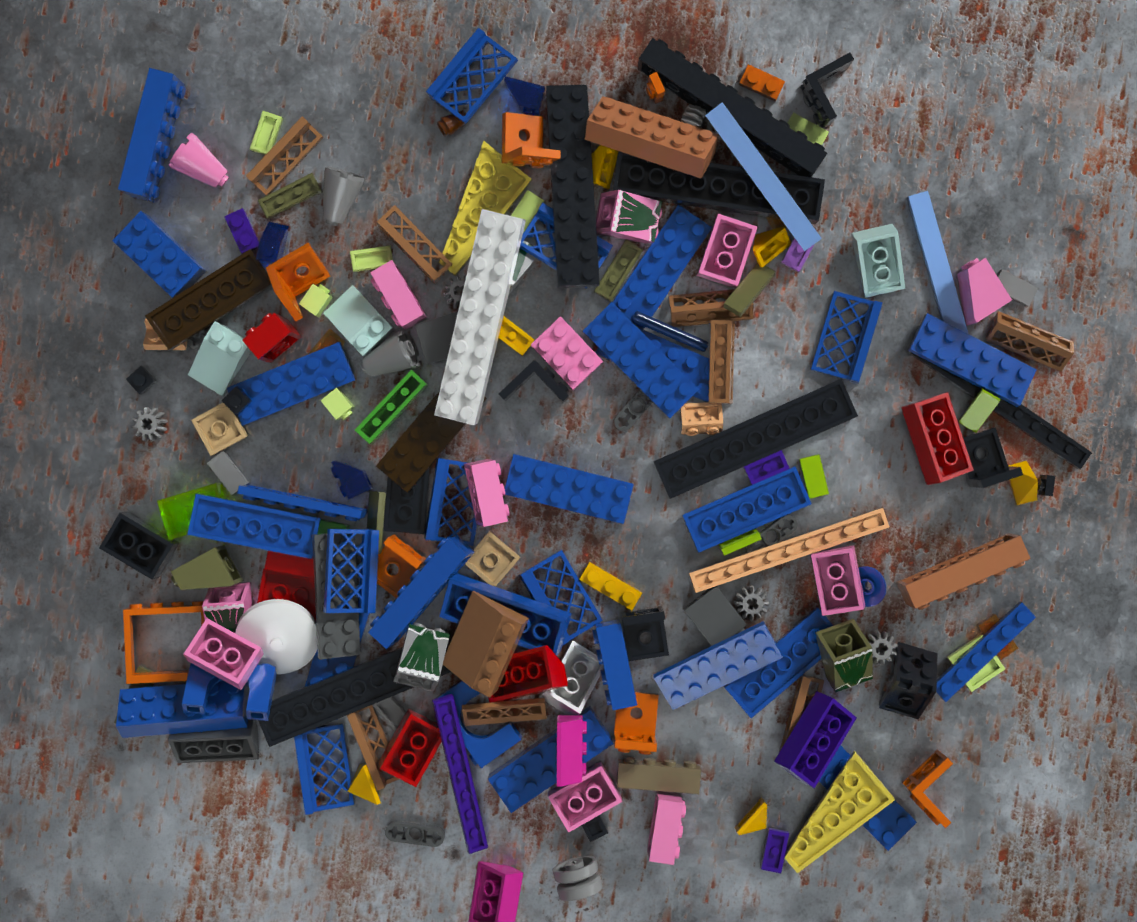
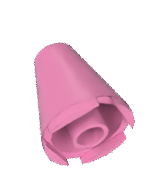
(199, 163)

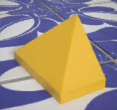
(603, 166)
(770, 244)
(1025, 486)
(363, 785)
(754, 819)

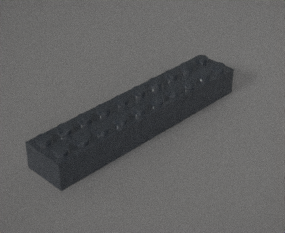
(705, 90)
(720, 188)

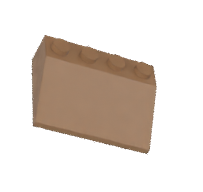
(484, 643)

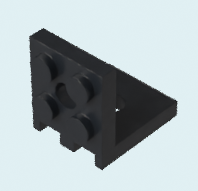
(814, 94)
(545, 375)
(992, 468)
(645, 621)
(911, 682)

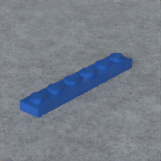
(983, 650)

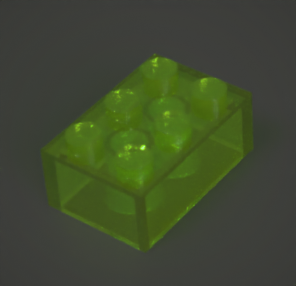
(177, 509)

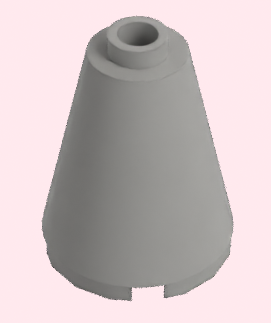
(339, 193)
(393, 355)

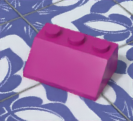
(570, 749)
(495, 893)

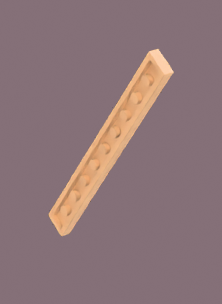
(788, 550)

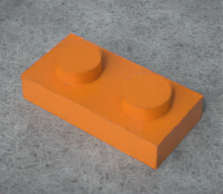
(761, 83)
(655, 88)

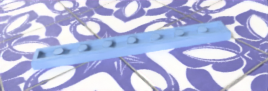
(763, 176)
(936, 260)

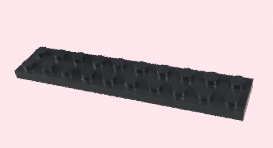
(572, 187)
(755, 438)
(335, 697)

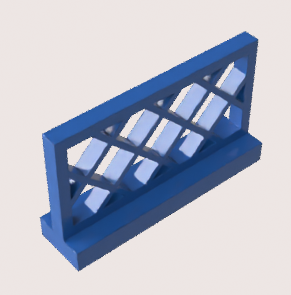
(457, 68)
(545, 215)
(864, 341)
(436, 503)
(367, 574)
(538, 594)
(305, 769)

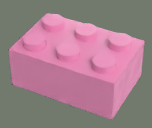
(727, 251)
(397, 295)
(566, 353)
(486, 492)
(838, 580)
(223, 654)
(586, 799)
(666, 827)

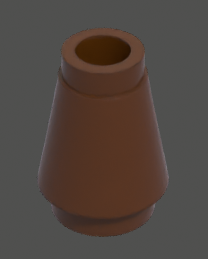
(450, 124)

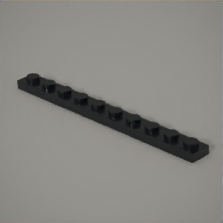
(1025, 421)

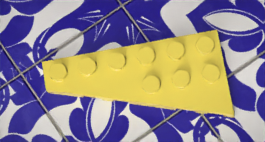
(491, 188)
(847, 805)

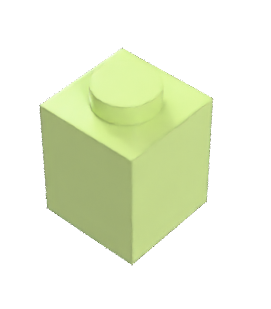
(316, 299)
(338, 404)

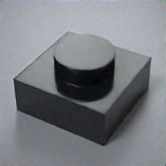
(141, 380)
(236, 400)
(1046, 485)
(595, 828)

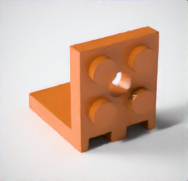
(529, 151)
(289, 283)
(404, 557)
(637, 732)
(922, 778)

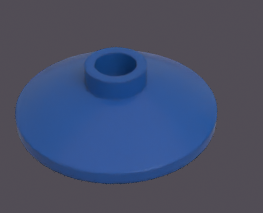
(878, 591)

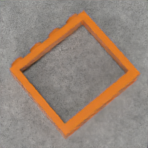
(155, 608)

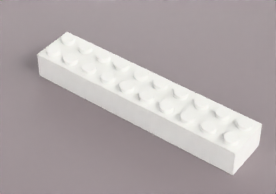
(480, 317)

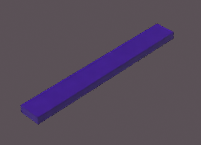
(460, 773)

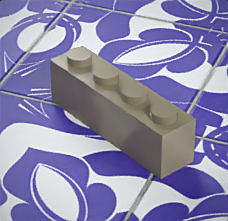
(658, 776)

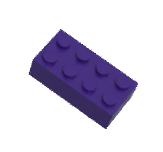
(815, 739)

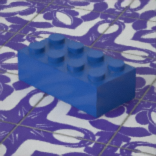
(159, 255)
(616, 665)

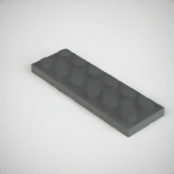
(336, 632)

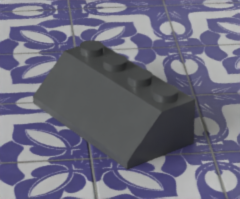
(216, 745)

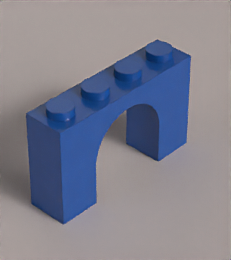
(260, 695)
(481, 747)

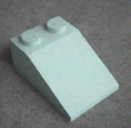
(879, 260)
(359, 321)
(219, 358)

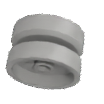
(577, 878)

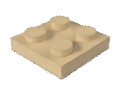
(219, 429)
(492, 559)

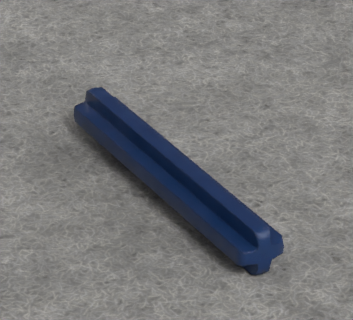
(670, 331)

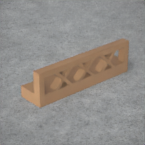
(279, 150)
(406, 247)
(698, 314)
(1031, 334)
(721, 361)
(798, 703)
(504, 711)
(366, 747)

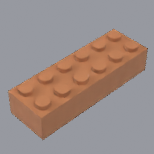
(651, 137)
(963, 570)

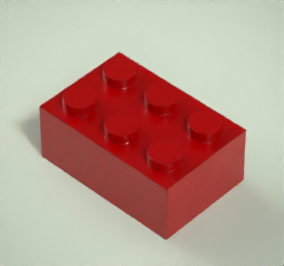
(271, 337)
(411, 748)

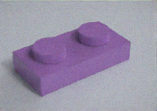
(795, 256)

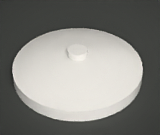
(282, 631)

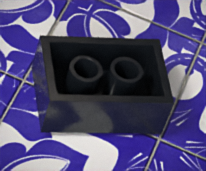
(139, 545)

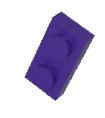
(242, 230)
(766, 467)
(774, 850)

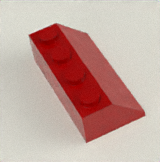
(937, 439)
(530, 674)

